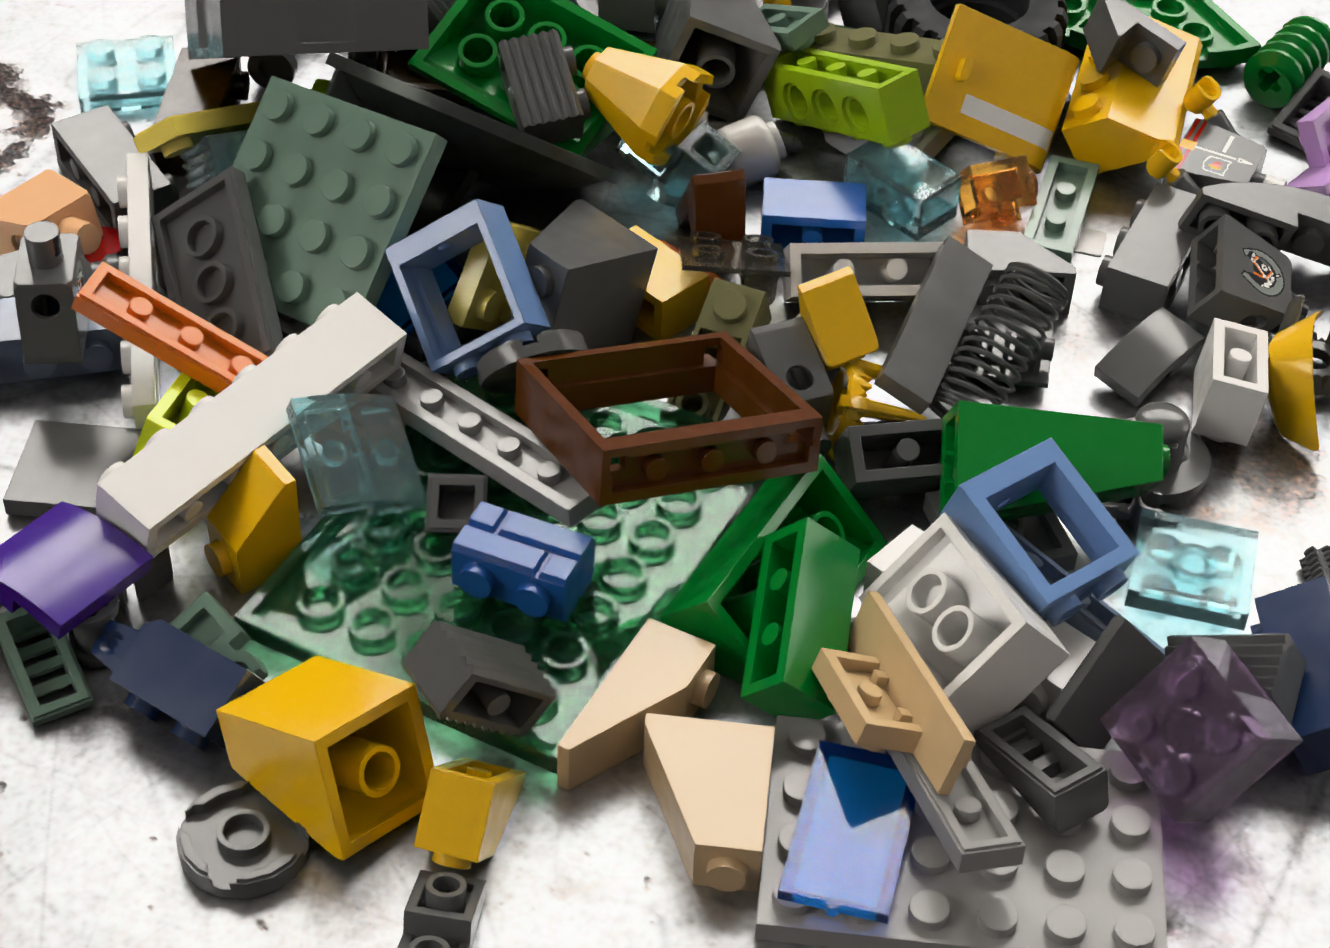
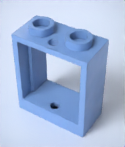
(441, 241)
(1075, 504)

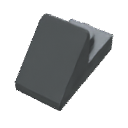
(1129, 36)

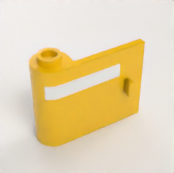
(999, 86)

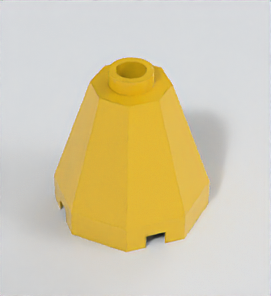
(647, 99)

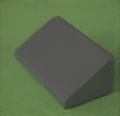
(1105, 676)

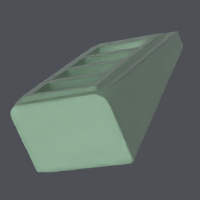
(20, 627)

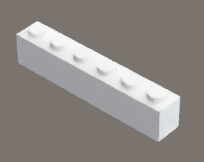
(191, 465)

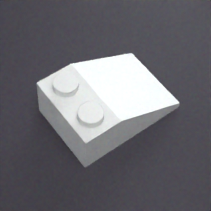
(968, 623)

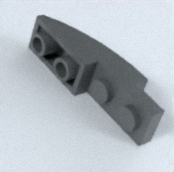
(1279, 214)

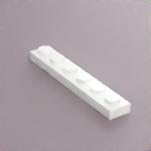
(137, 235)

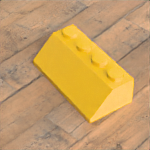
(1121, 115)

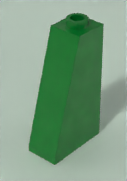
(1111, 454)

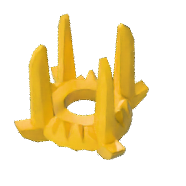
(851, 401)

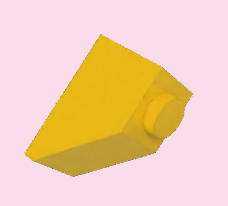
(254, 522)
(466, 810)

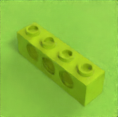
(847, 96)

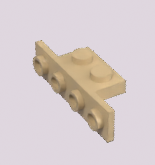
(892, 696)

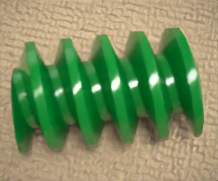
(1287, 61)

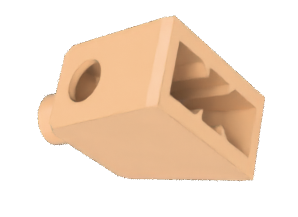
(53, 200)

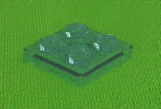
(124, 72)
(1193, 569)

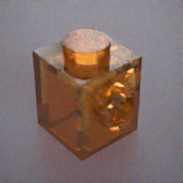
(997, 191)

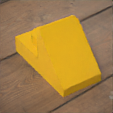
(837, 318)

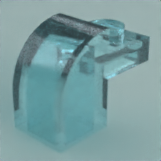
(697, 154)

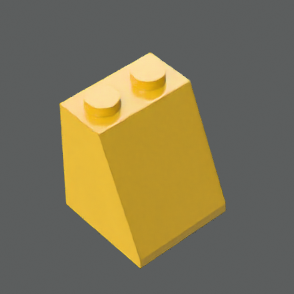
(333, 750)

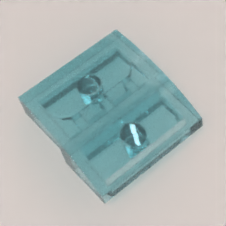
(355, 453)

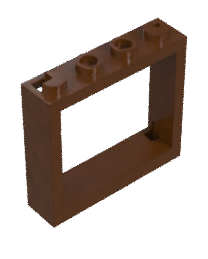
(771, 440)

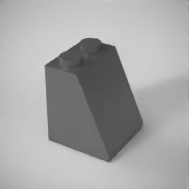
(726, 41)
(590, 274)

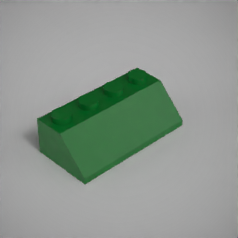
(722, 590)

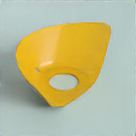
(1293, 383)

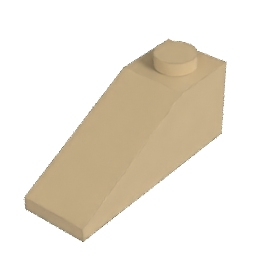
(656, 674)

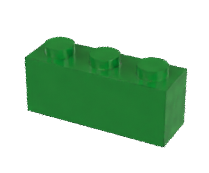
(798, 609)

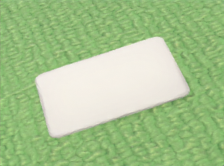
(1091, 242)

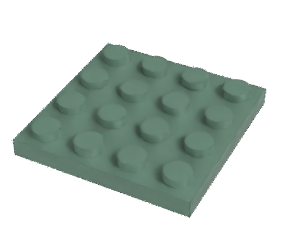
(331, 194)

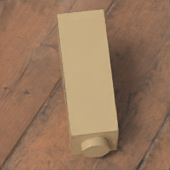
(712, 794)

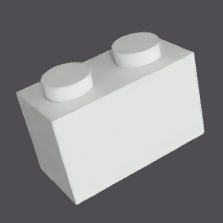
(1230, 382)

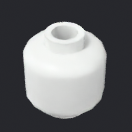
(760, 147)

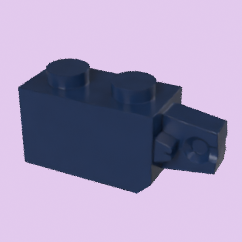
(173, 676)

